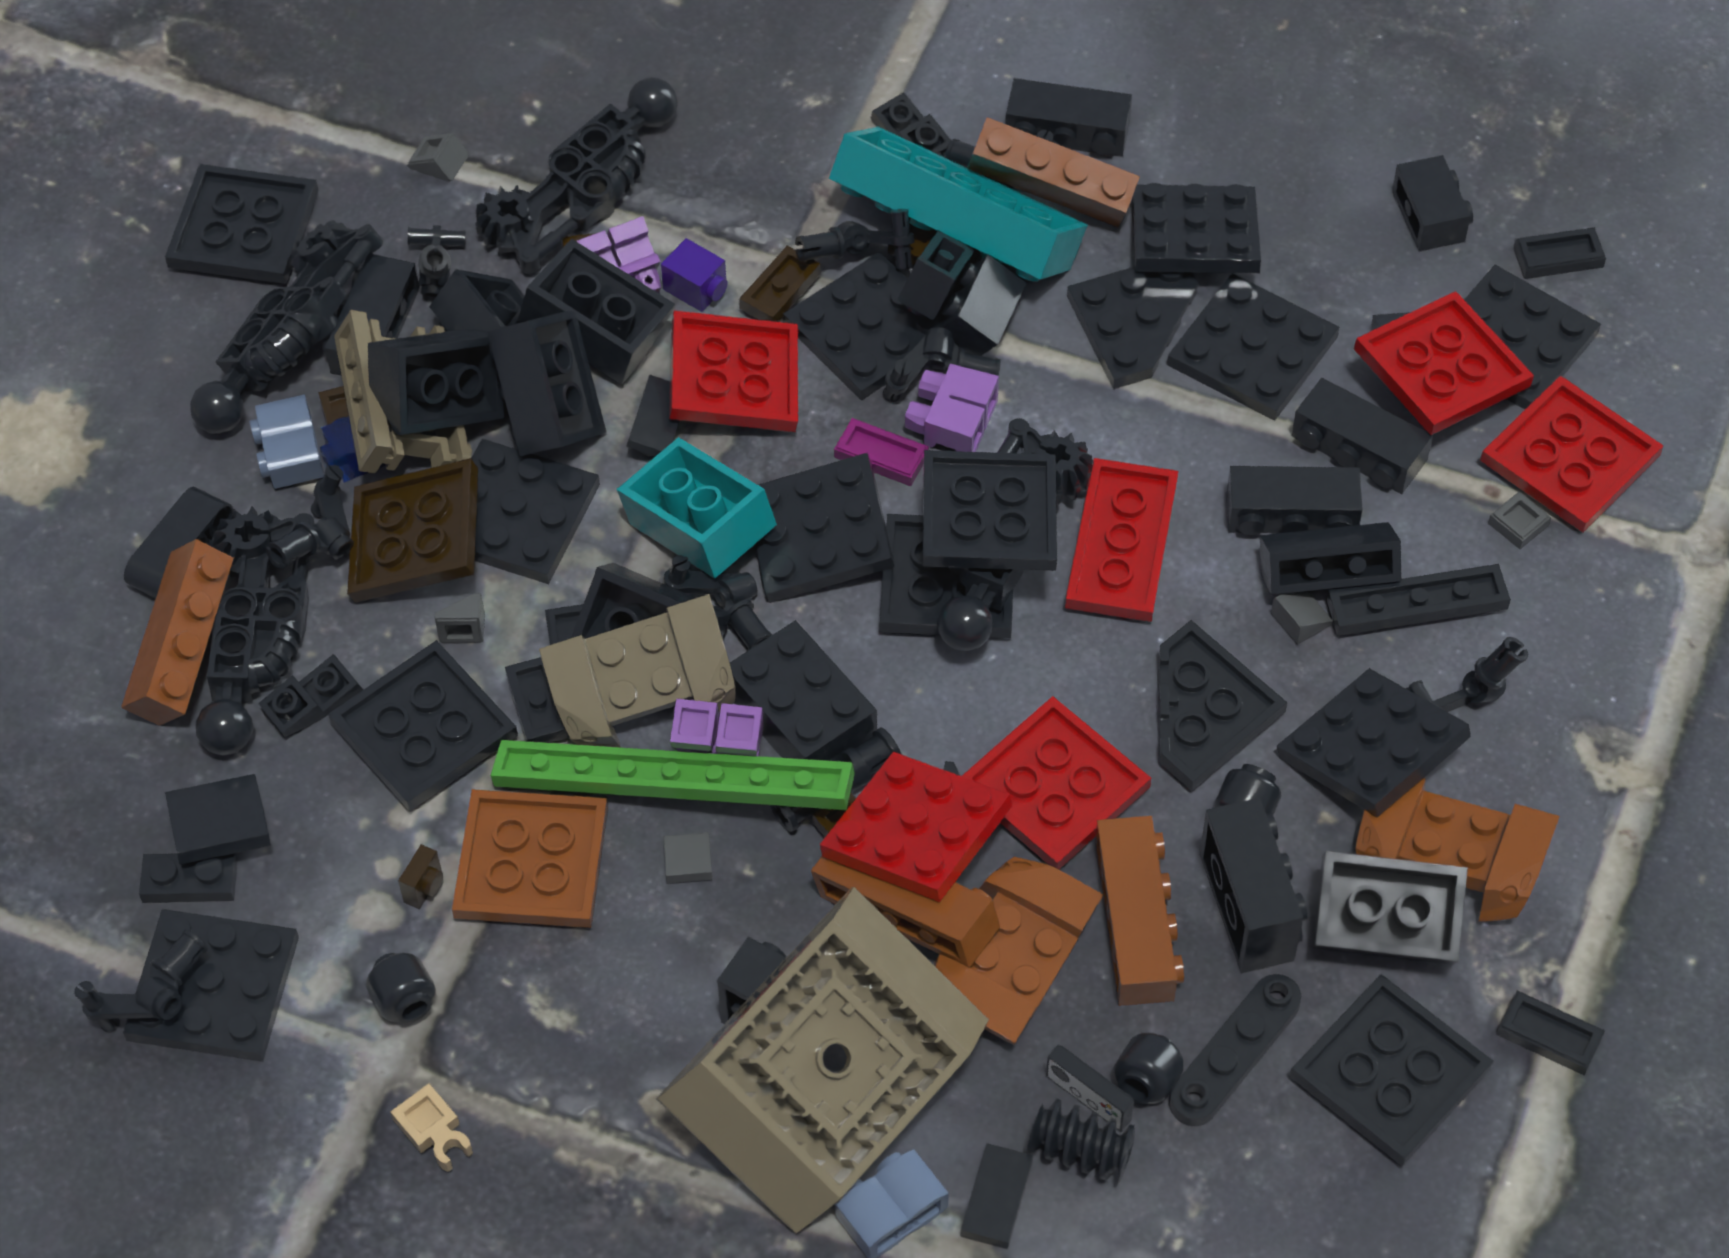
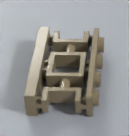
(366, 416)

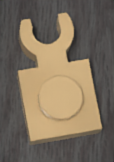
(429, 1122)

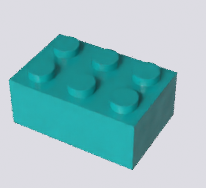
(697, 507)

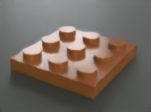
(530, 858)

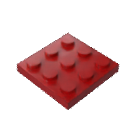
(1443, 362)
(734, 371)
(1571, 453)
(1059, 781)
(916, 826)

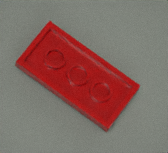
(1122, 540)

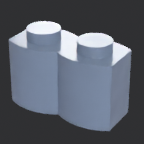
(287, 442)
(891, 1203)

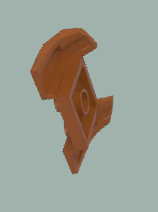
(1497, 847)
(1040, 924)

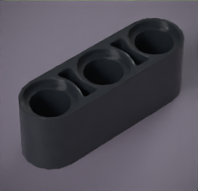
(190, 518)

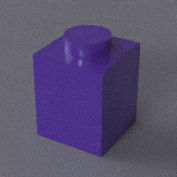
(694, 275)

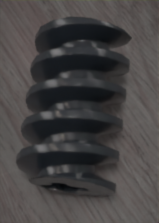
(1081, 1140)

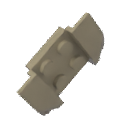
(638, 671)

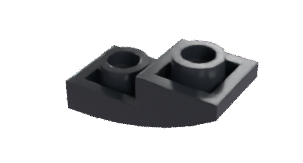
(906, 121)
(652, 427)
(307, 701)

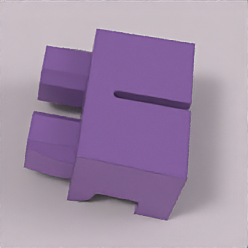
(628, 249)
(959, 409)
(704, 730)

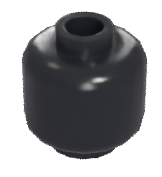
(1248, 784)
(401, 987)
(1148, 1068)

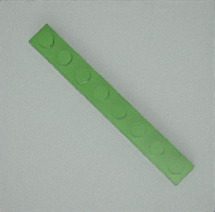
(673, 774)

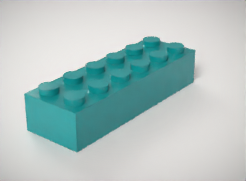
(957, 203)

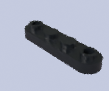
(1235, 1050)

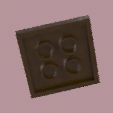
(413, 530)

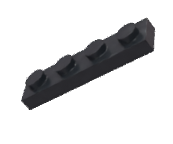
(1418, 599)

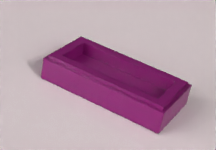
(889, 453)

